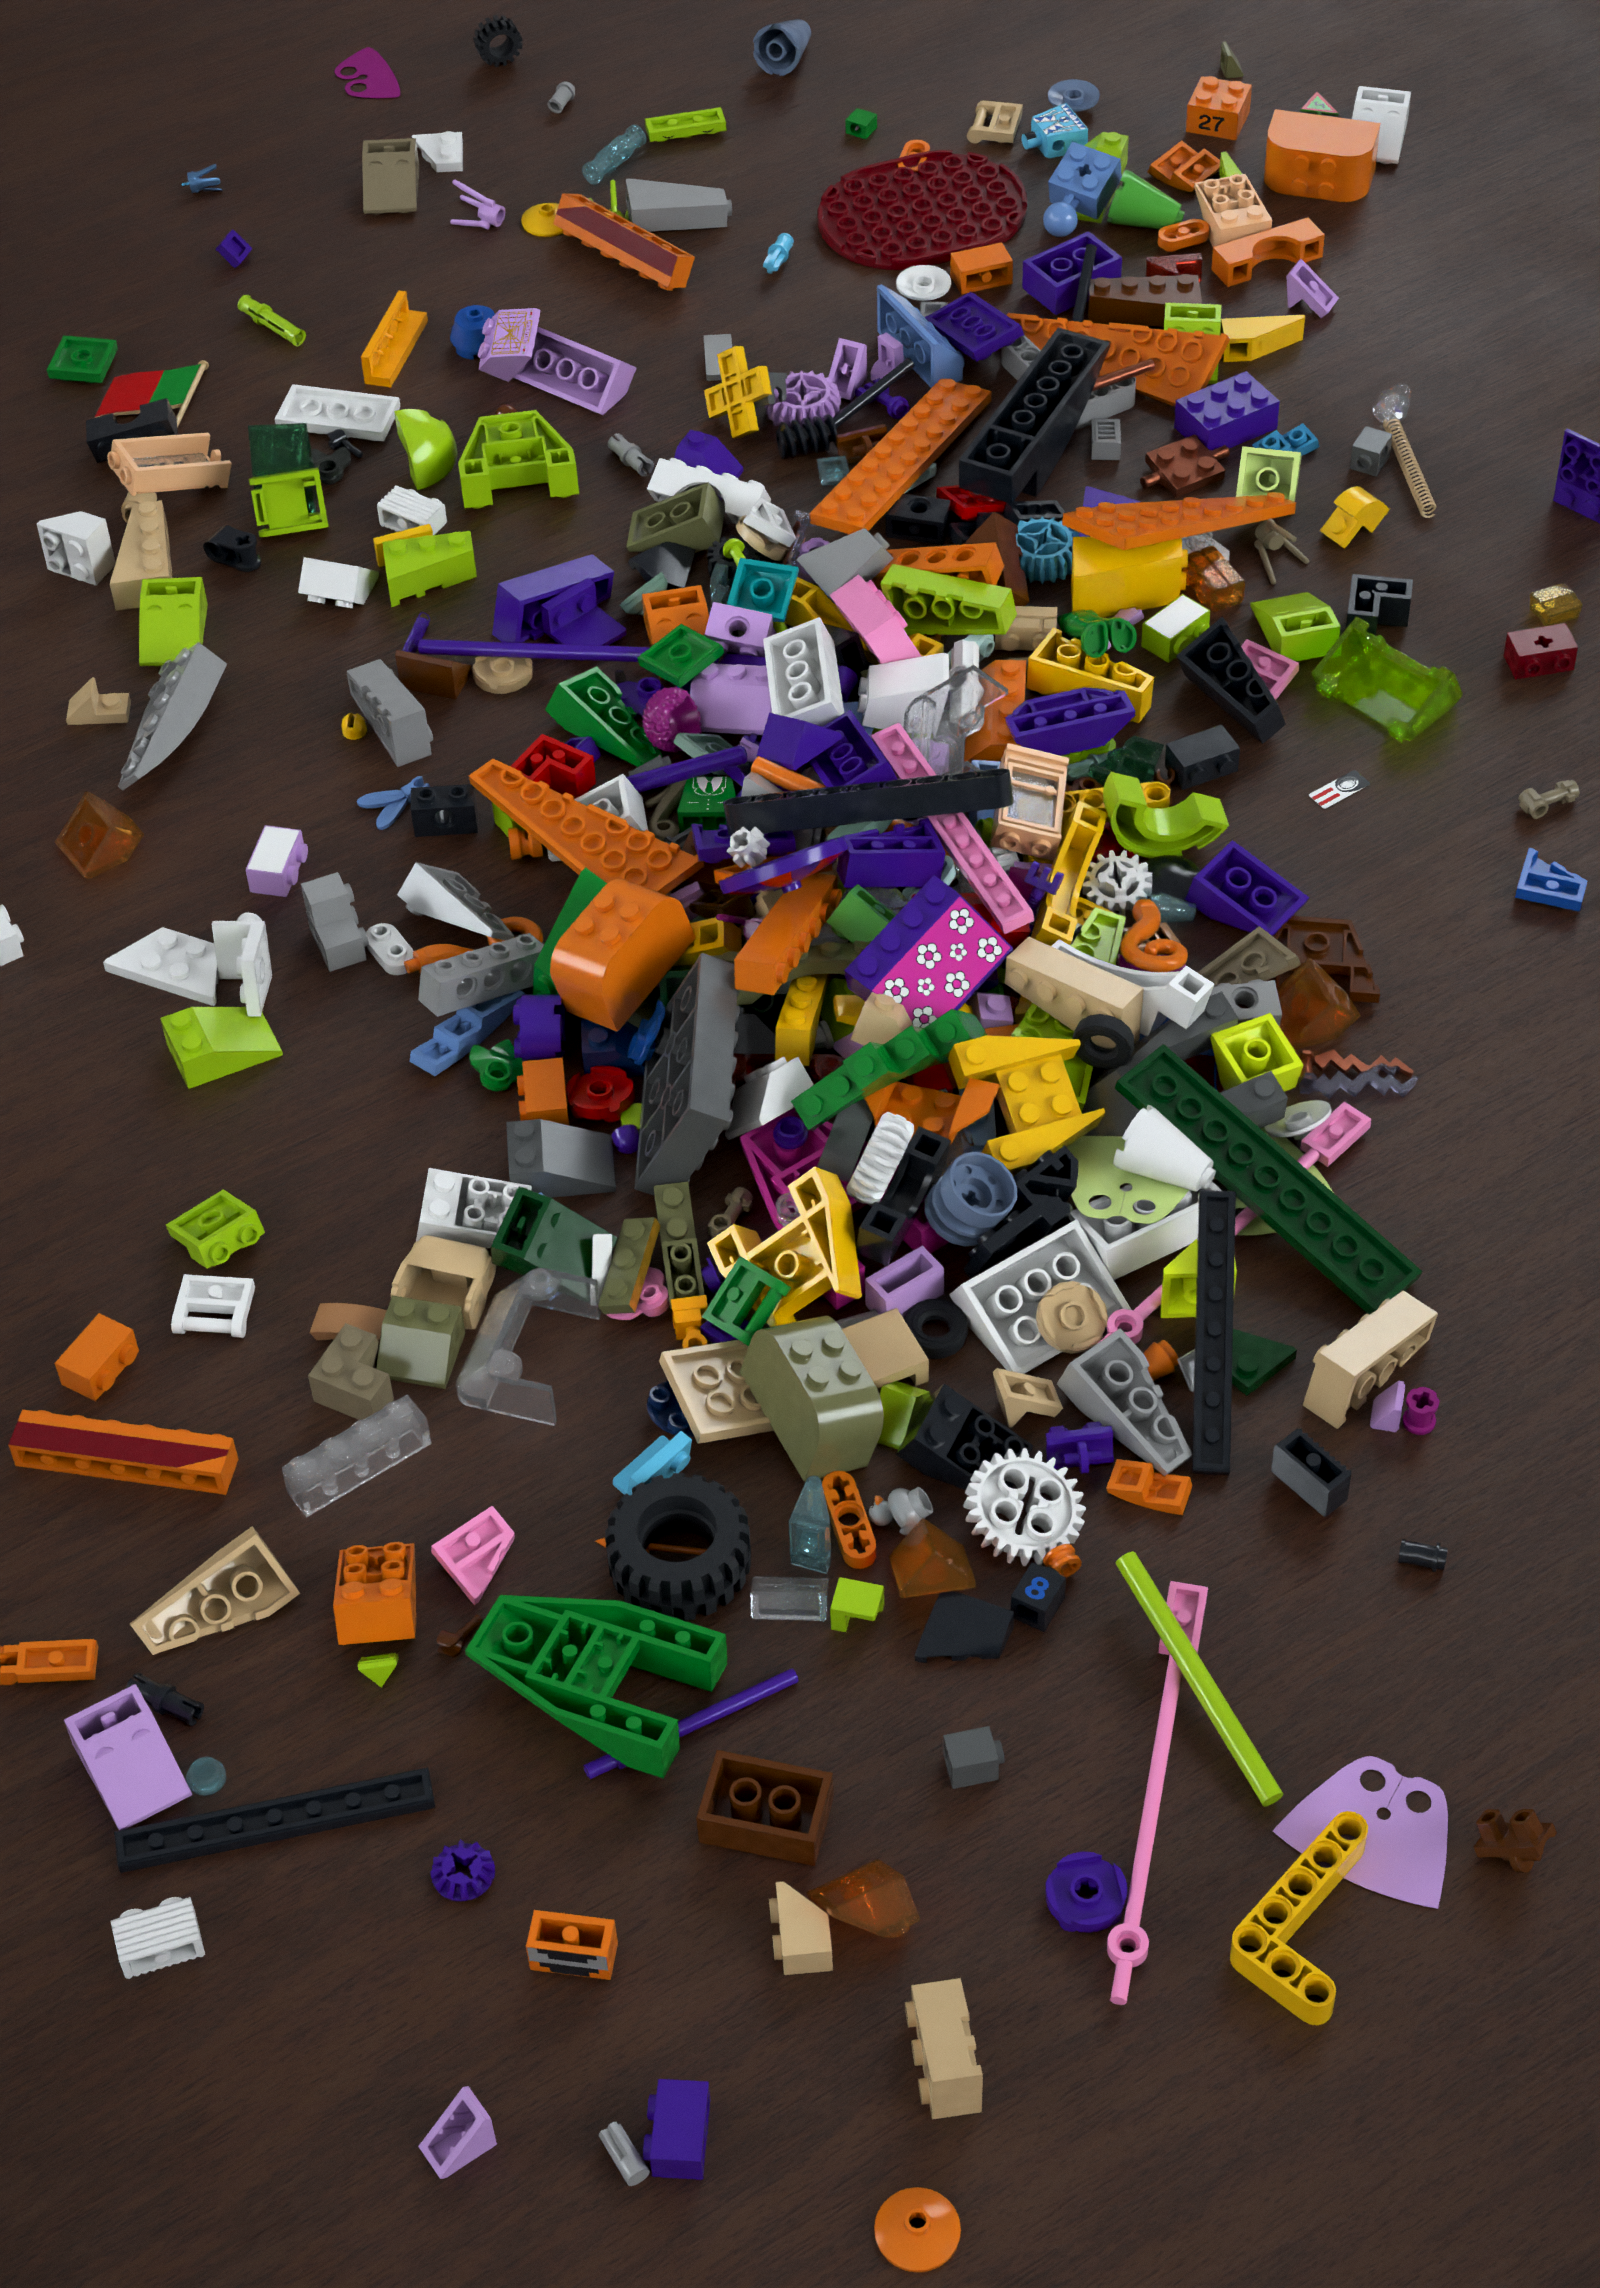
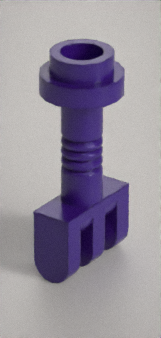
(896, 407)
(1040, 885)

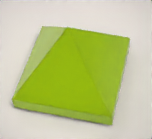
(378, 1667)

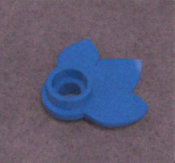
(642, 1043)

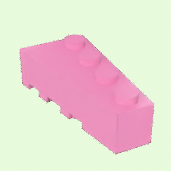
(874, 620)

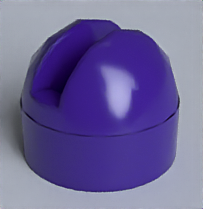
(626, 1138)

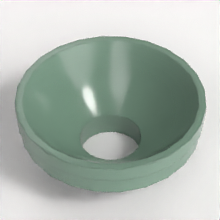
(634, 603)

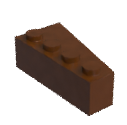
(1139, 298)

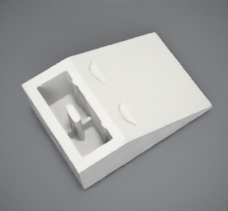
(1390, 110)
(464, 1207)

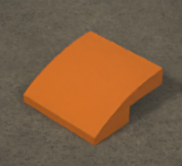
(1184, 167)

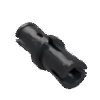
(167, 1700)

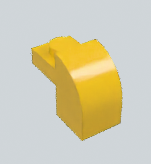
(1354, 510)

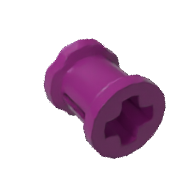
(1420, 1415)

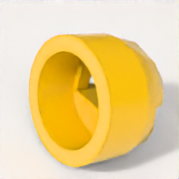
(359, 726)

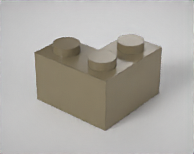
(348, 1375)

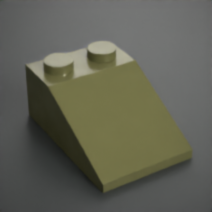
(685, 519)

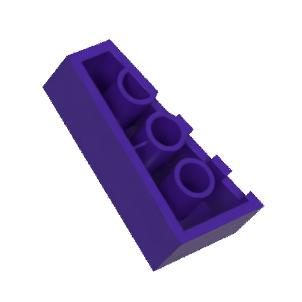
(520, 599)

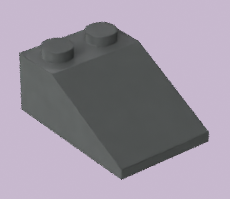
(560, 1158)

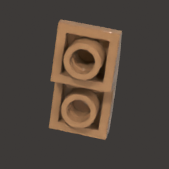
(333, 1316)

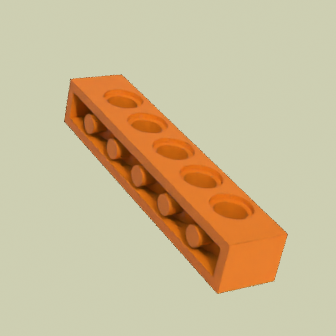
(967, 561)

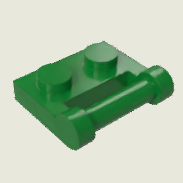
(738, 1296)

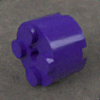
(541, 1027)

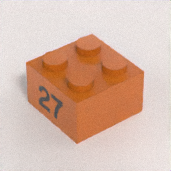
(1218, 108)

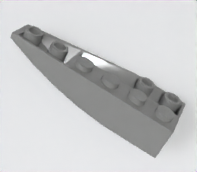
(173, 709)

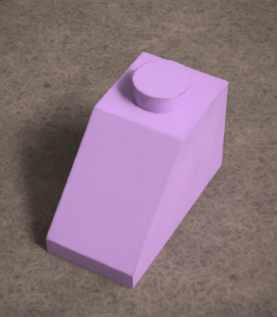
(991, 1009)

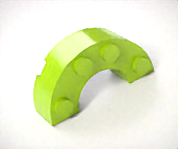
(1156, 830)

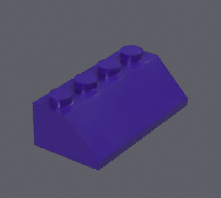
(853, 758)

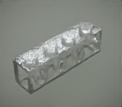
(356, 1455)

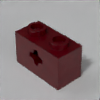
(1540, 651)

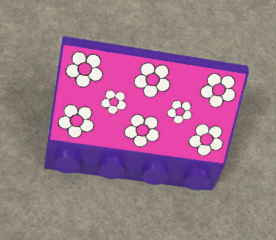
(929, 955)

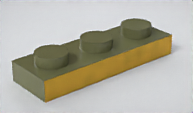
(629, 1265)

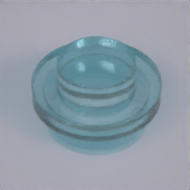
(206, 1776)

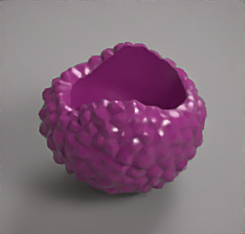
(670, 713)

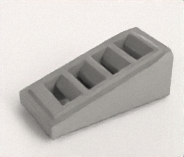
(1105, 439)

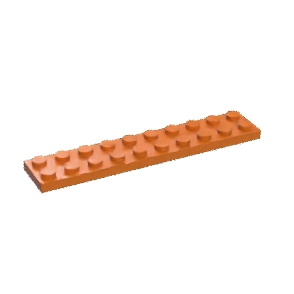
(900, 457)

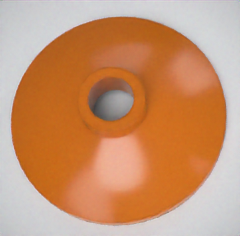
(922, 2247)

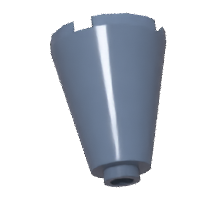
(781, 45)

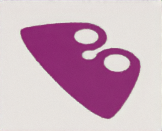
(380, 78)

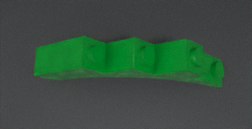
(883, 1064)

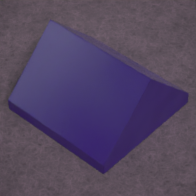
(794, 741)

